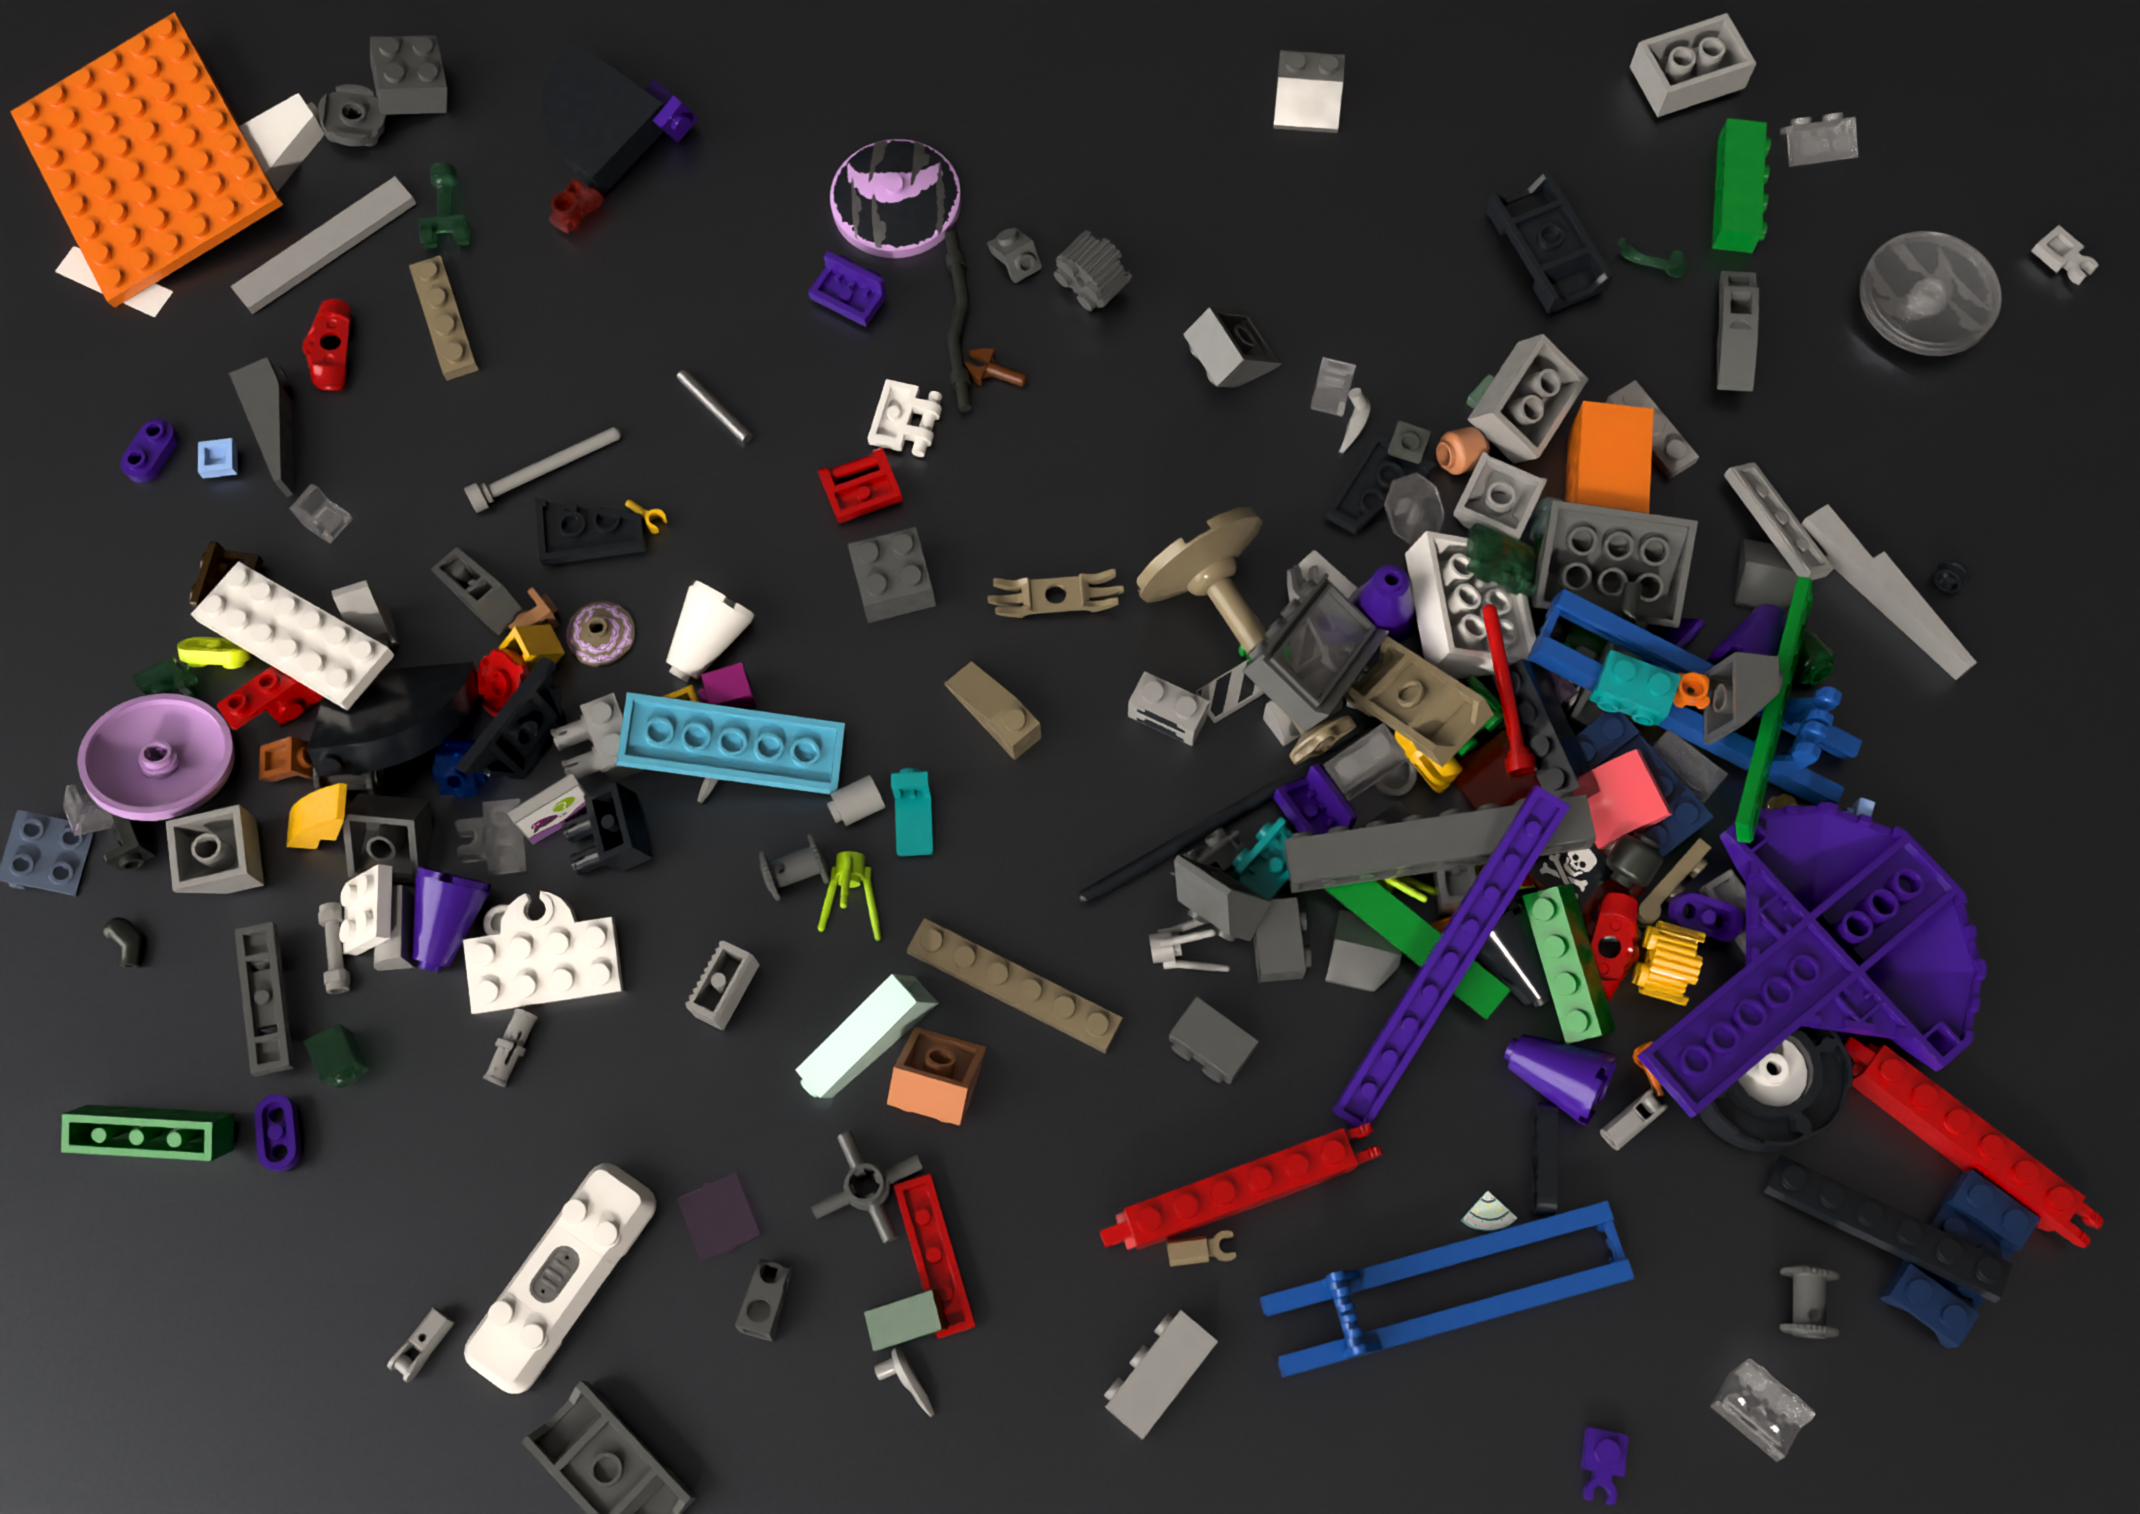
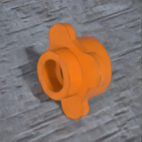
(1699, 684)

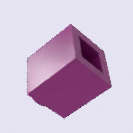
(728, 688)

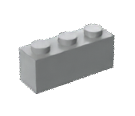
(1159, 1373)

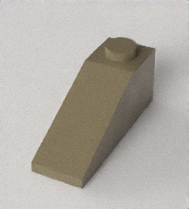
(995, 709)

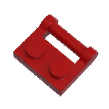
(862, 493)

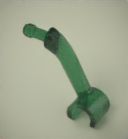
(1674, 266)

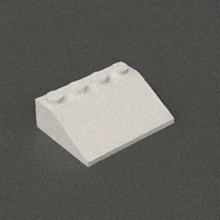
(1451, 608)

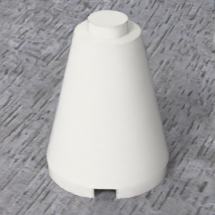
(704, 630)

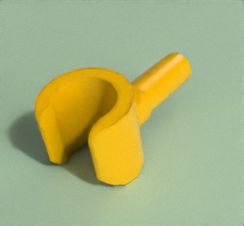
(647, 515)

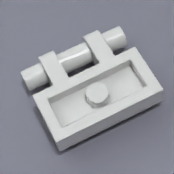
(894, 415)

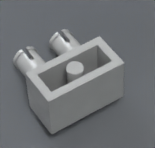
(602, 726)

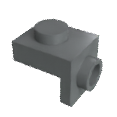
(1016, 252)

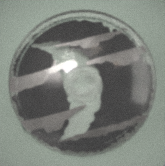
(1930, 293)

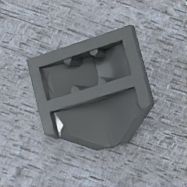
(1763, 576)
(1360, 955)

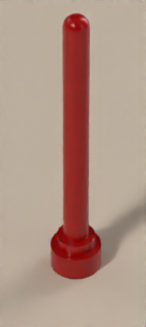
(1519, 758)

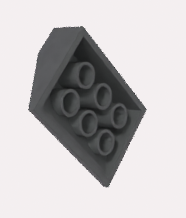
(1602, 548)

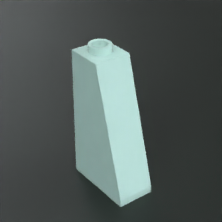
(866, 1035)

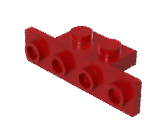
(269, 691)

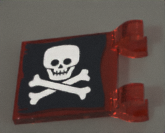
(1586, 873)

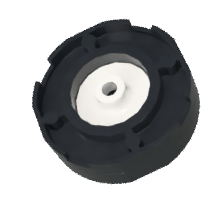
(1786, 1095)

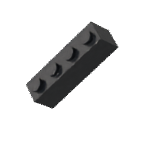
(1548, 733)

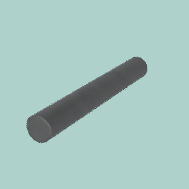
(714, 406)

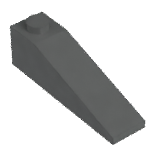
(270, 415)

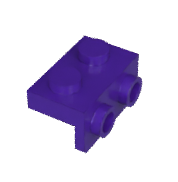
(849, 289)
(1315, 803)

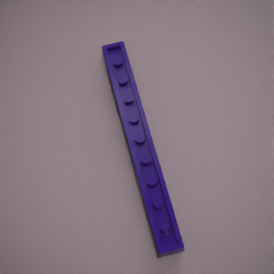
(1450, 957)

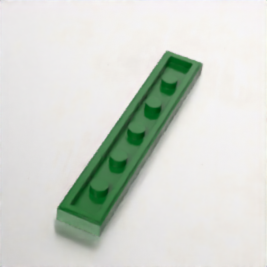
(1416, 939)

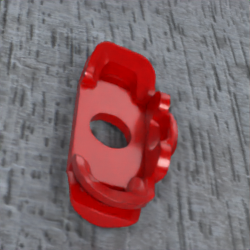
(328, 366)
(1618, 919)

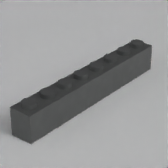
(1420, 844)

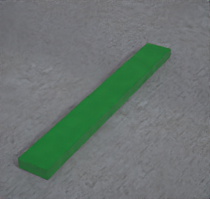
(1774, 713)

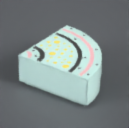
(1488, 1214)

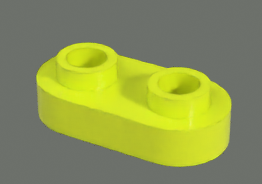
(212, 650)

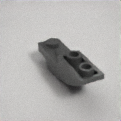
(1737, 331)

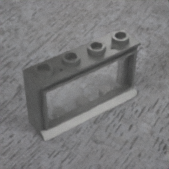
(1313, 652)

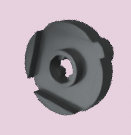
(351, 132)

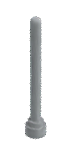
(482, 494)

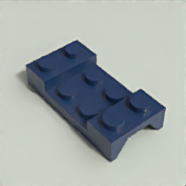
(1616, 735)
(1978, 1215)

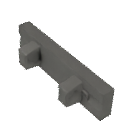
(264, 998)

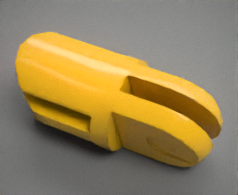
(1437, 777)

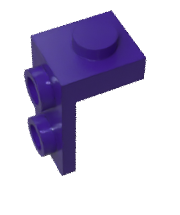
(675, 116)

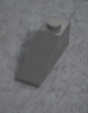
(478, 590)

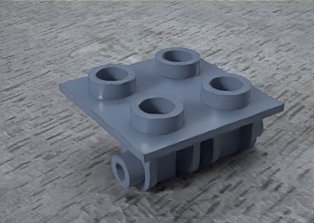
(44, 854)

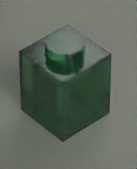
(336, 1056)

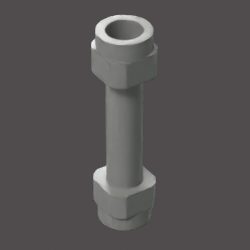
(336, 978)

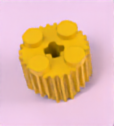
(1668, 962)

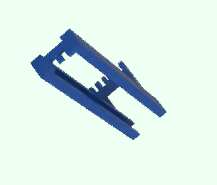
(1342, 1283)

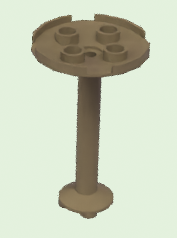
(1207, 568)

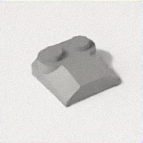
(1499, 497)

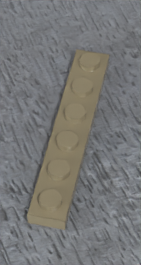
(1015, 985)

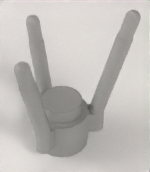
(1167, 945)

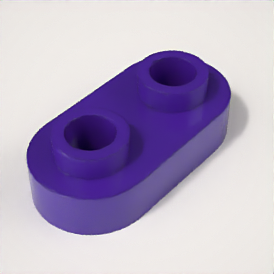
(151, 449)
(1703, 915)
(274, 1135)

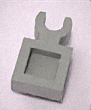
(2063, 251)

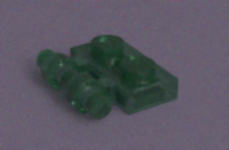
(1501, 560)

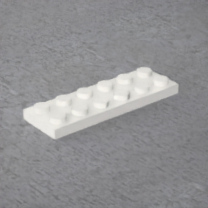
(293, 635)

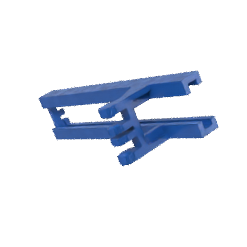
(1803, 717)

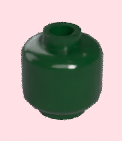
(1814, 661)

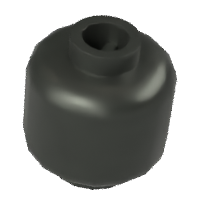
(1634, 860)

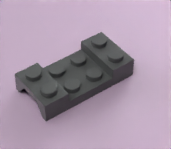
(604, 1460)

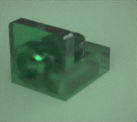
(166, 678)

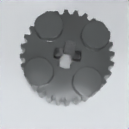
(1091, 270)

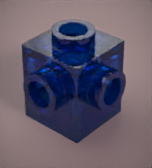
(449, 777)

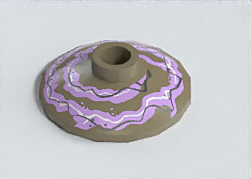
(610, 643)

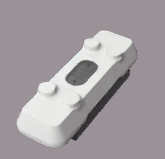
(561, 1279)

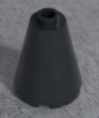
(1514, 957)

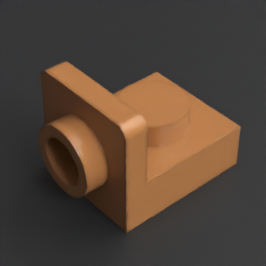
(539, 615)

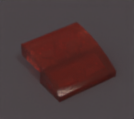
(1486, 778)

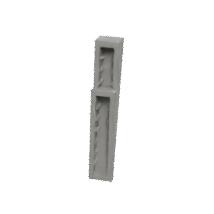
(1887, 590)

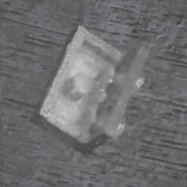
(1821, 141)
(1762, 1408)

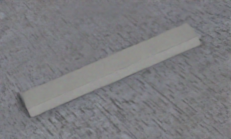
(323, 245)

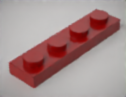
(934, 1251)

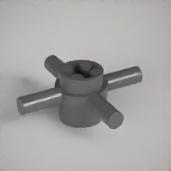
(852, 1183)

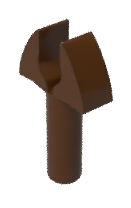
(991, 368)

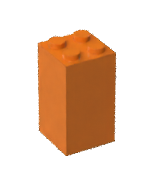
(1610, 457)

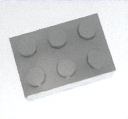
(1692, 64)
(1528, 399)

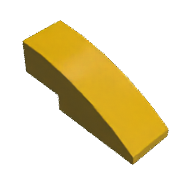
(317, 817)

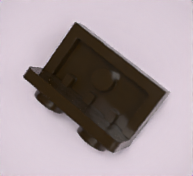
(215, 565)

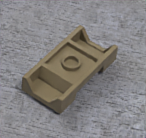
(1419, 702)

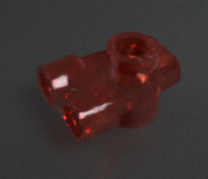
(573, 205)

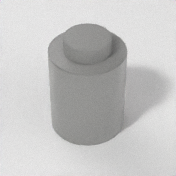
(855, 801)

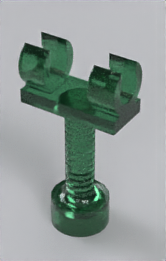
(444, 177)

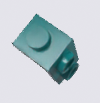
(913, 812)

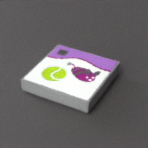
(549, 809)

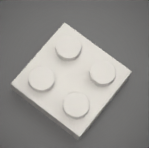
(366, 910)

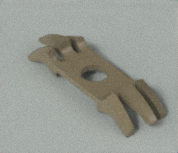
(1035, 602)

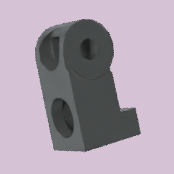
(764, 1300)

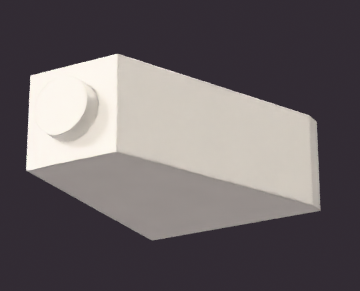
(283, 137)

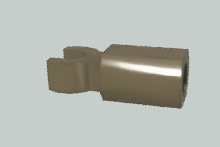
(1198, 1249)

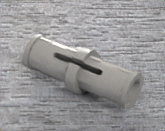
(510, 1047)

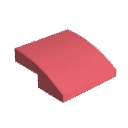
(1626, 800)

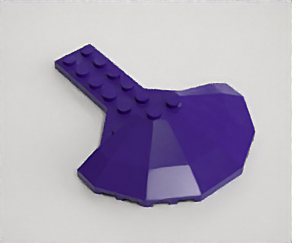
(1841, 936)

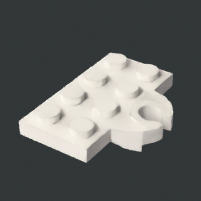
(542, 958)

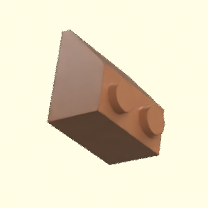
(936, 1076)

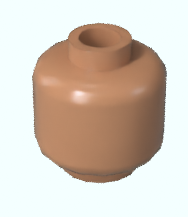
(1461, 450)

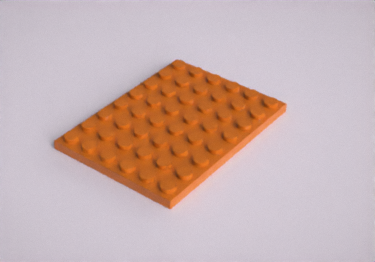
(145, 159)

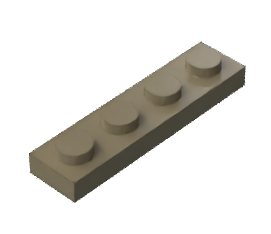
(443, 317)

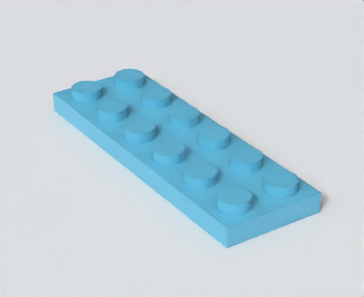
(730, 743)

